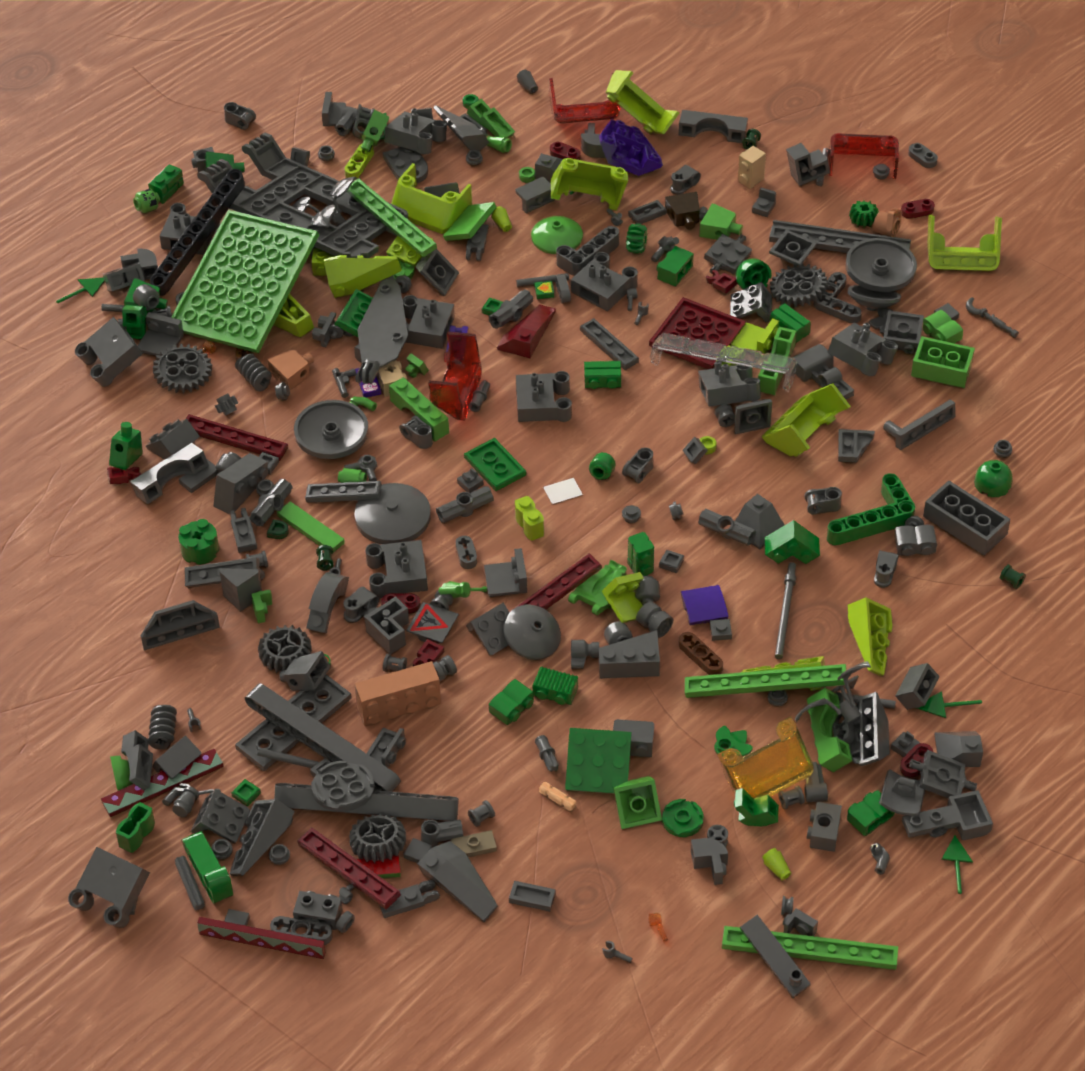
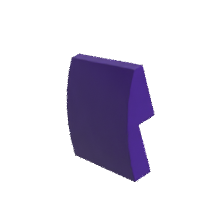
(704, 604)

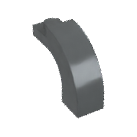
(323, 600)

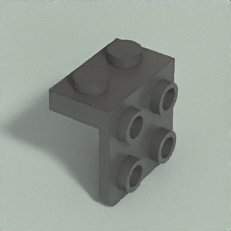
(641, 736)

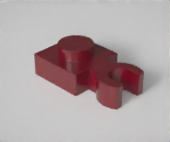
(722, 282)
(120, 476)
(428, 652)

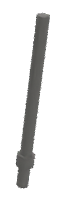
(789, 581)

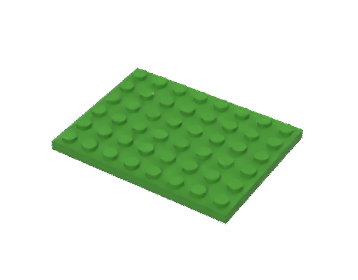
(244, 280)

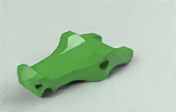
(591, 589)

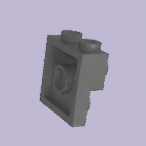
(904, 330)

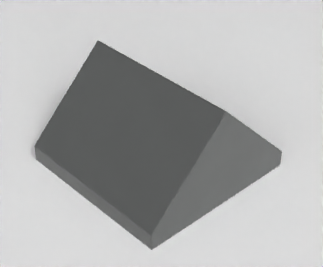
(239, 585)

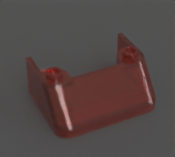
(582, 112)
(864, 145)
(461, 376)

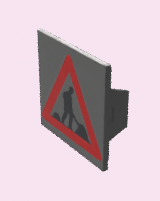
(432, 623)

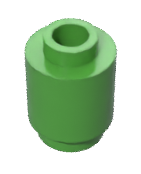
(351, 475)

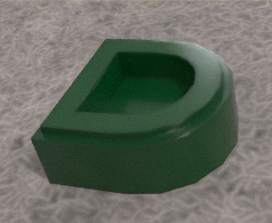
(278, 530)

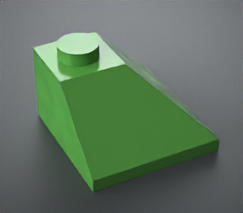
(637, 802)

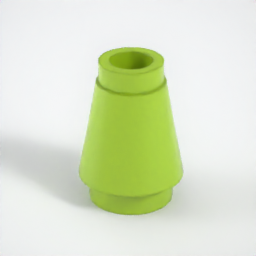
(501, 218)
(776, 863)

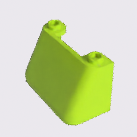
(589, 178)

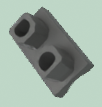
(329, 330)

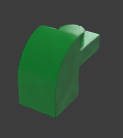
(135, 320)
(756, 811)

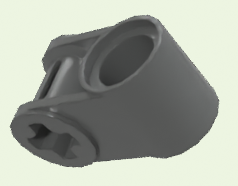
(238, 115)
(361, 119)
(684, 179)
(417, 432)
(639, 465)
(824, 501)
(885, 568)
(358, 604)

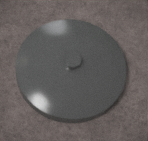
(881, 264)
(331, 429)
(395, 517)

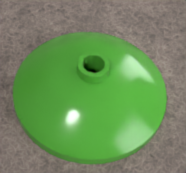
(555, 232)

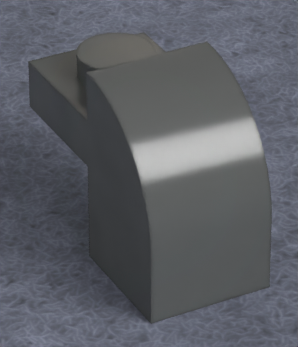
(591, 143)
(146, 260)
(710, 853)

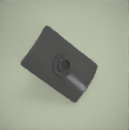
(902, 794)

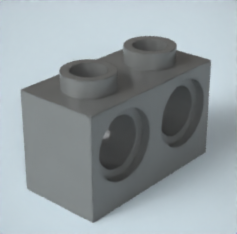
(123, 276)

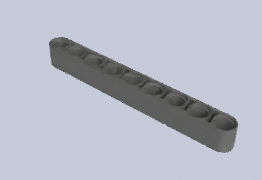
(317, 735)
(383, 802)

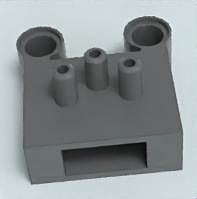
(415, 132)
(176, 225)
(600, 284)
(429, 321)
(113, 348)
(862, 348)
(728, 384)
(536, 397)
(403, 568)
(112, 880)

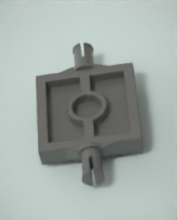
(727, 253)
(942, 775)

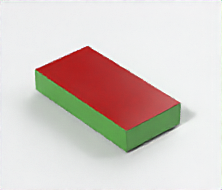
(384, 869)

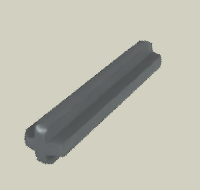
(189, 883)

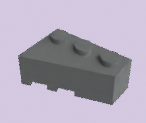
(238, 482)
(631, 657)

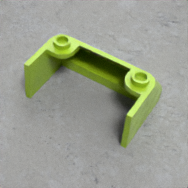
(639, 104)
(427, 209)
(964, 258)
(803, 418)

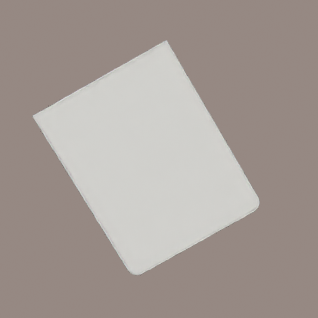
(562, 490)

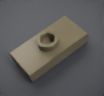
(476, 843)

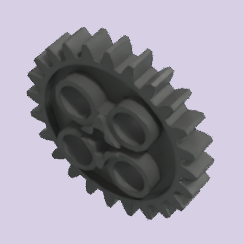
(798, 285)
(182, 368)

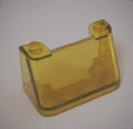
(771, 766)

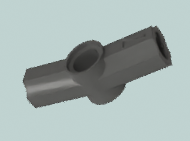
(511, 309)

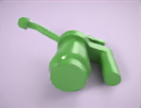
(459, 589)

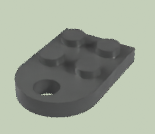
(400, 160)

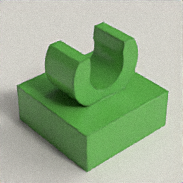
(415, 366)

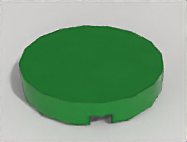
(682, 818)

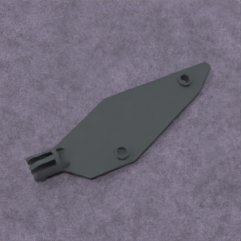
(381, 330)

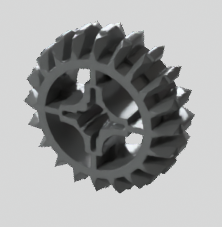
(283, 645)
(377, 838)

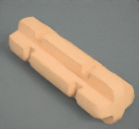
(557, 796)

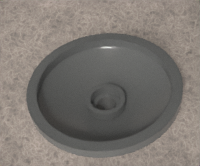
(873, 299)
(526, 638)

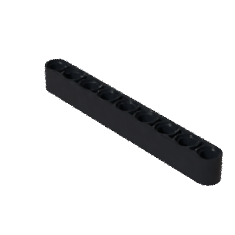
(231, 183)

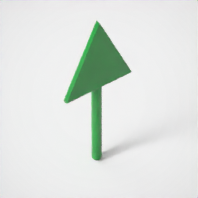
(90, 285)
(936, 705)
(957, 853)

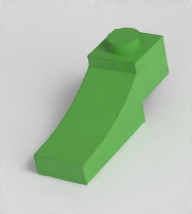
(490, 119)

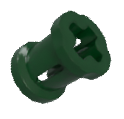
(751, 139)
(325, 557)
(1012, 576)

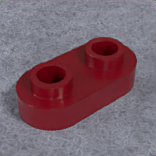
(564, 151)
(917, 208)
(412, 606)
(914, 753)

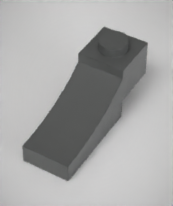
(139, 757)

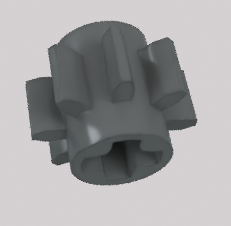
(226, 404)

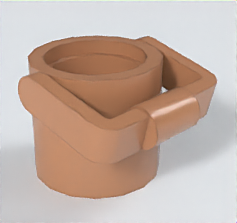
(888, 223)

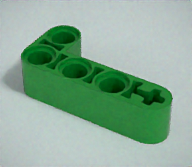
(212, 875)

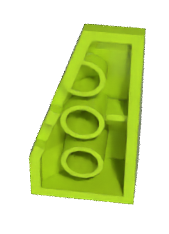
(870, 627)

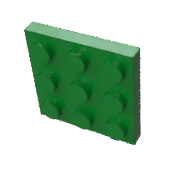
(597, 760)

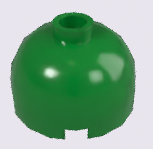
(752, 272)
(993, 478)

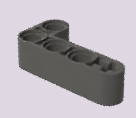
(574, 261)

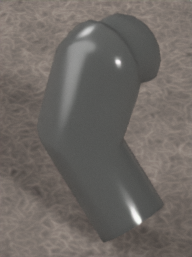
(881, 857)

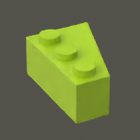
(294, 318)

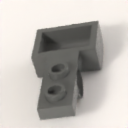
(818, 365)
(962, 811)

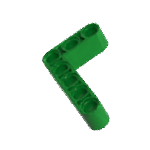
(876, 520)

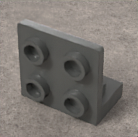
(752, 300)
(161, 333)
(507, 577)
(490, 628)
(221, 816)

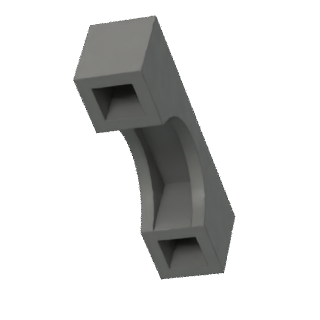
(694, 122)
(185, 461)

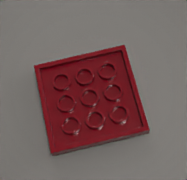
(702, 323)

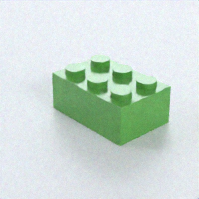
(942, 362)

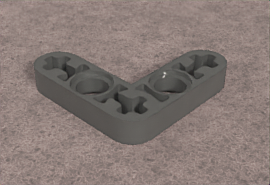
(848, 312)

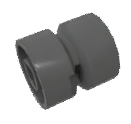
(654, 618)

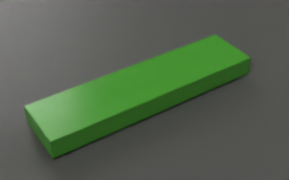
(310, 526)

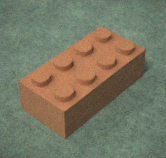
(398, 693)

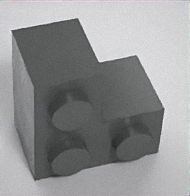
(806, 165)
(386, 625)

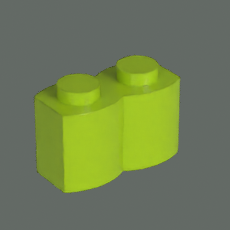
(529, 518)

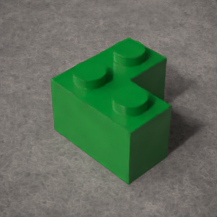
(792, 540)

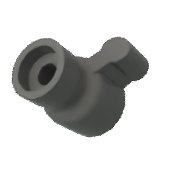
(580, 650)

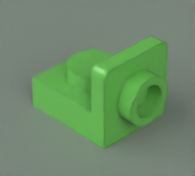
(260, 602)

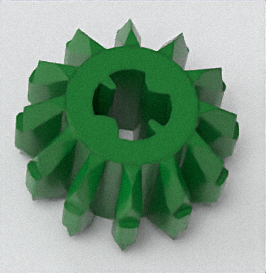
(863, 213)
(636, 238)

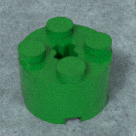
(198, 542)

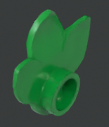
(734, 740)

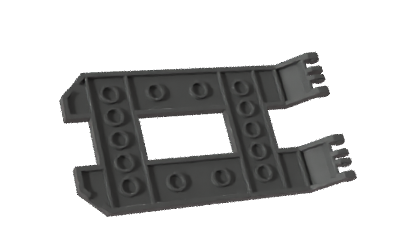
(289, 183)

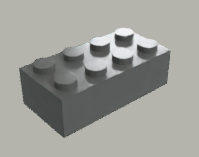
(966, 517)

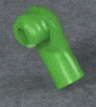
(363, 401)

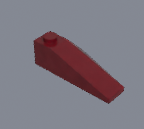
(527, 333)

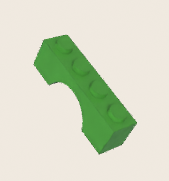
(782, 345)
(405, 395)
(831, 750)

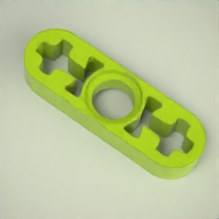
(359, 166)

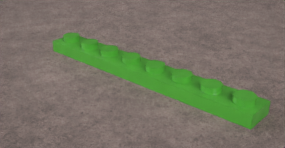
(391, 218)
(764, 680)
(820, 948)

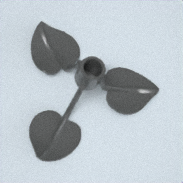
(331, 213)
(848, 707)

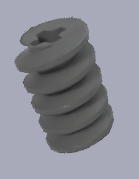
(254, 371)
(162, 726)

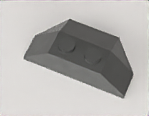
(178, 623)
(870, 730)

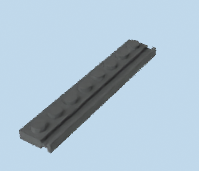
(827, 238)

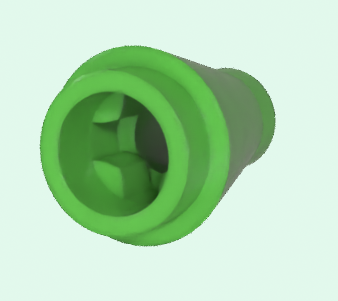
(501, 144)

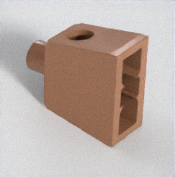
(290, 367)

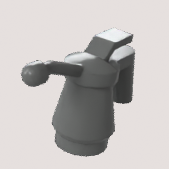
(187, 796)

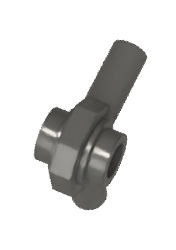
(665, 244)
(366, 464)

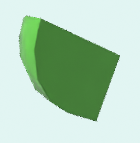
(121, 772)

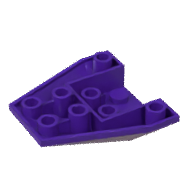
(628, 148)

